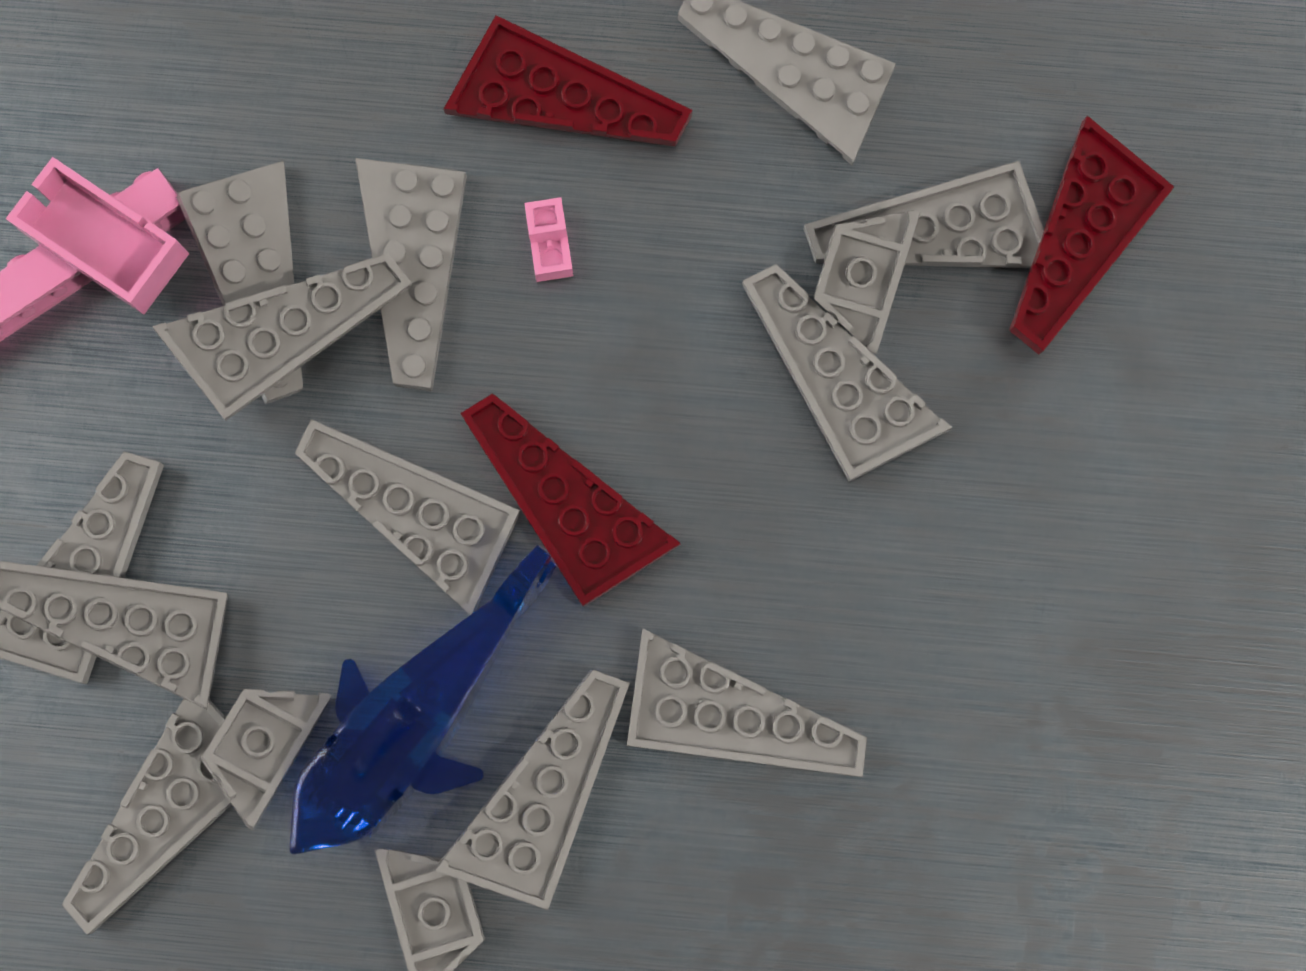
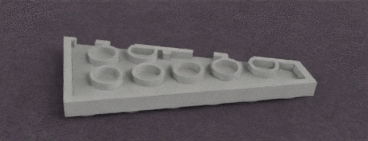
(416, 220)
(961, 223)
(265, 337)
(431, 519)
(95, 543)
(140, 626)
(713, 712)
(532, 817)

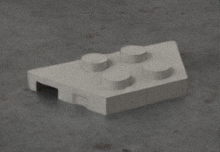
(864, 273)
(260, 745)
(430, 911)

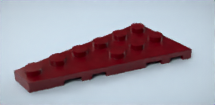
(543, 85)
(1093, 219)
(577, 516)

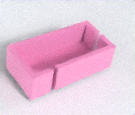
(98, 236)

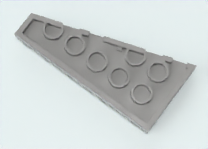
(803, 71)
(245, 240)
(848, 389)
(157, 818)

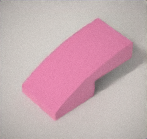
(548, 239)

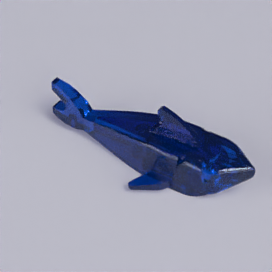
(399, 730)

